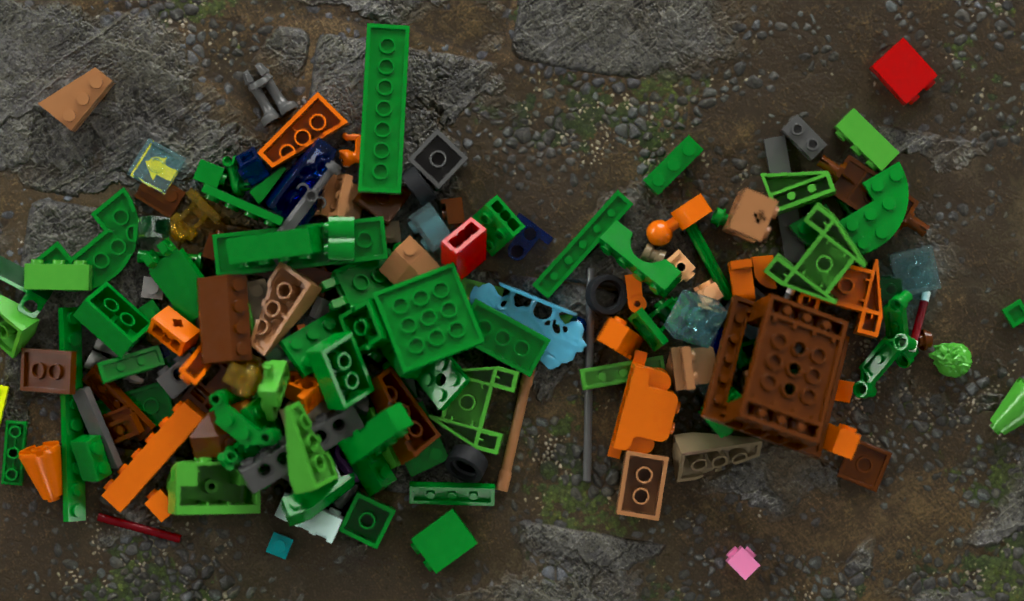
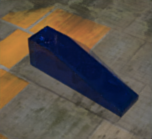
(306, 170)

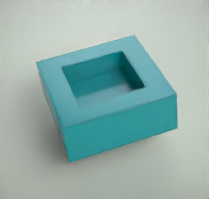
(279, 545)

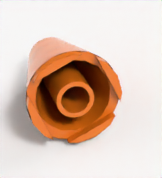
(44, 468)

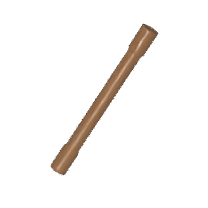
(505, 473)

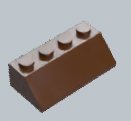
(224, 319)

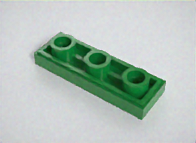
(15, 438)

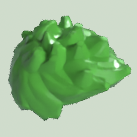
(952, 359)

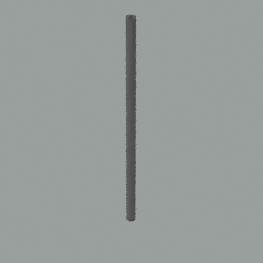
(588, 394)

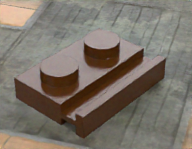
(164, 204)
(122, 423)

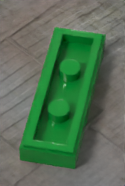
(130, 364)

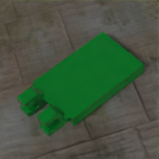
(176, 277)
(355, 283)

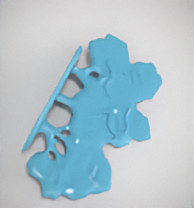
(561, 346)

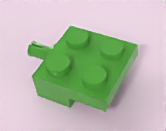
(273, 387)

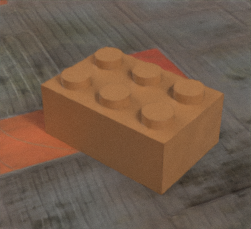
(642, 485)

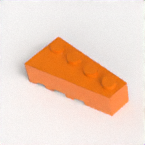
(312, 121)

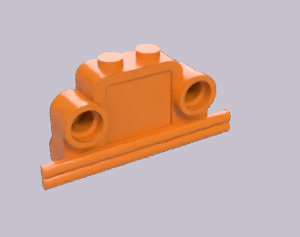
(645, 409)

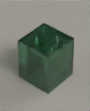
(153, 227)

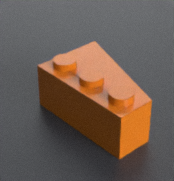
(619, 337)

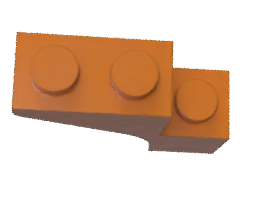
(192, 369)

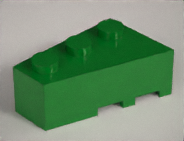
(377, 434)

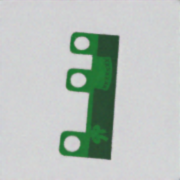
(14, 275)

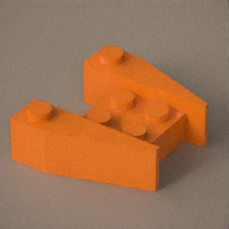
(859, 292)

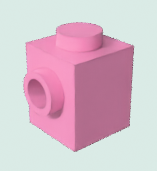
(742, 561)

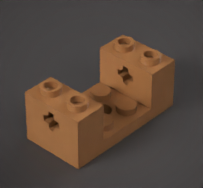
(741, 219)

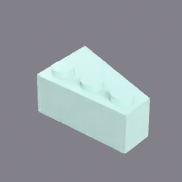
(323, 524)

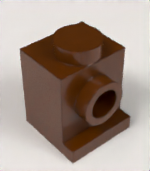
(453, 212)

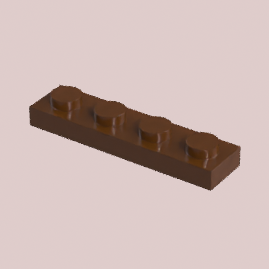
(116, 398)

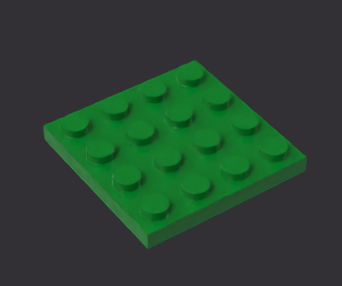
(428, 318)

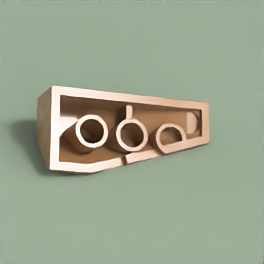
(285, 303)

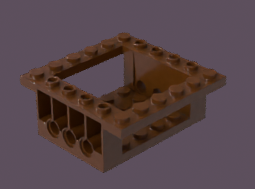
(765, 409)

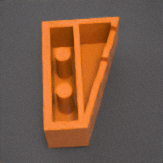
(841, 440)

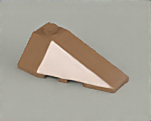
(408, 262)

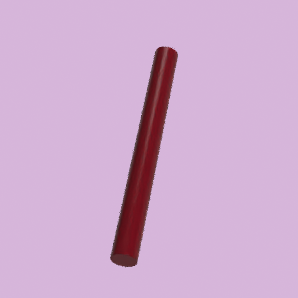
(139, 527)

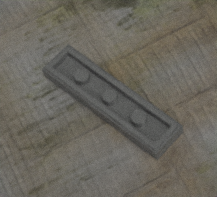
(95, 423)

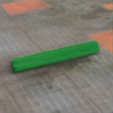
(709, 261)

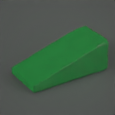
(262, 190)

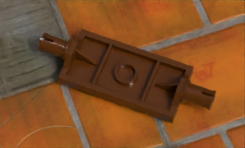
(849, 189)

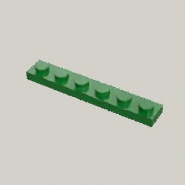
(582, 244)

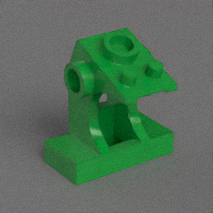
(647, 328)

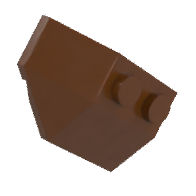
(209, 438)

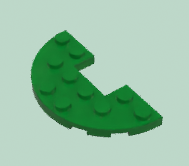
(876, 221)
(110, 249)

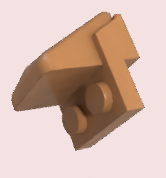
(339, 196)
(690, 366)

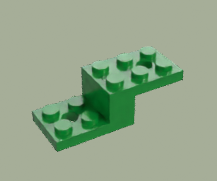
(430, 376)

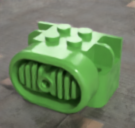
(206, 487)

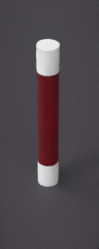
(920, 317)

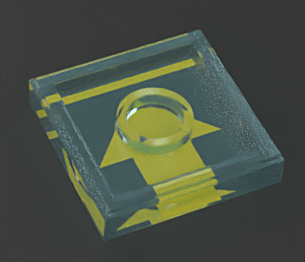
(156, 166)

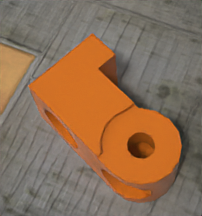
(634, 293)

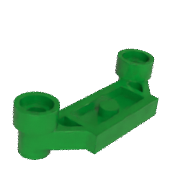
(896, 322)
(879, 361)
(238, 425)

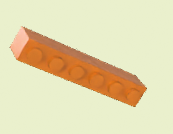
(154, 455)

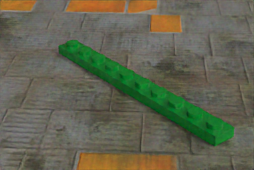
(71, 421)

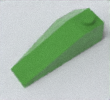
(15, 327)

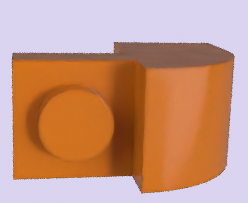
(759, 265)

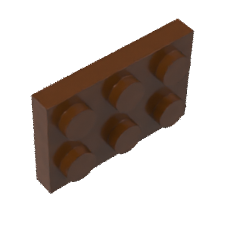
(48, 371)

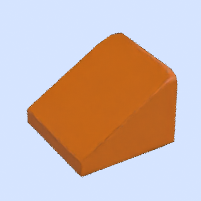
(844, 391)

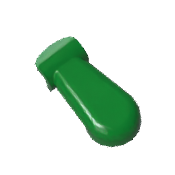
(237, 184)

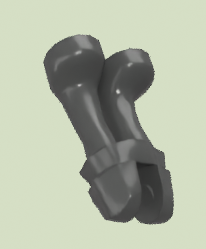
(270, 114)

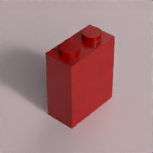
(904, 72)
(465, 247)

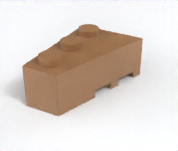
(78, 99)

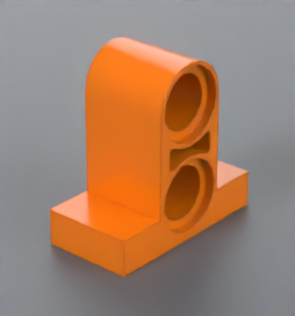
(742, 278)
(304, 390)

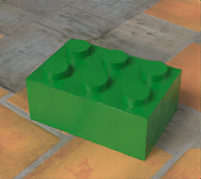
(113, 319)
(340, 370)

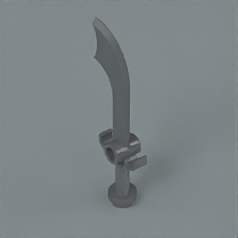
(308, 200)

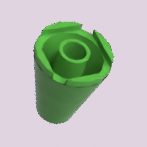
(1011, 410)

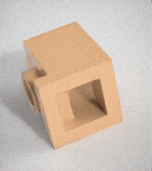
(678, 257)
(709, 289)

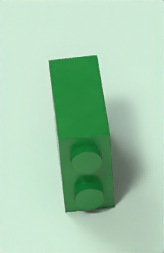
(443, 541)

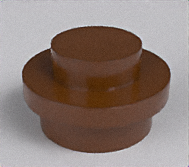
(925, 340)

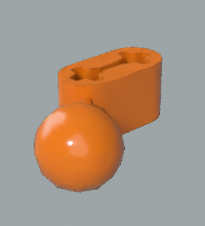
(661, 232)

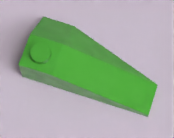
(307, 462)

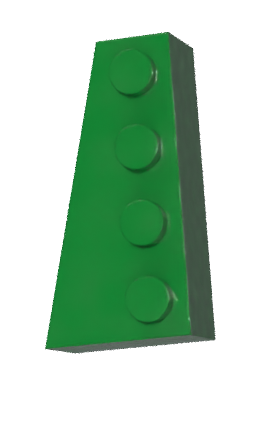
(273, 245)

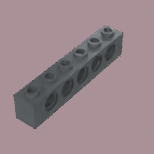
(276, 469)

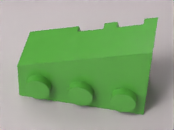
(798, 188)

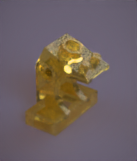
(201, 208)
(245, 377)

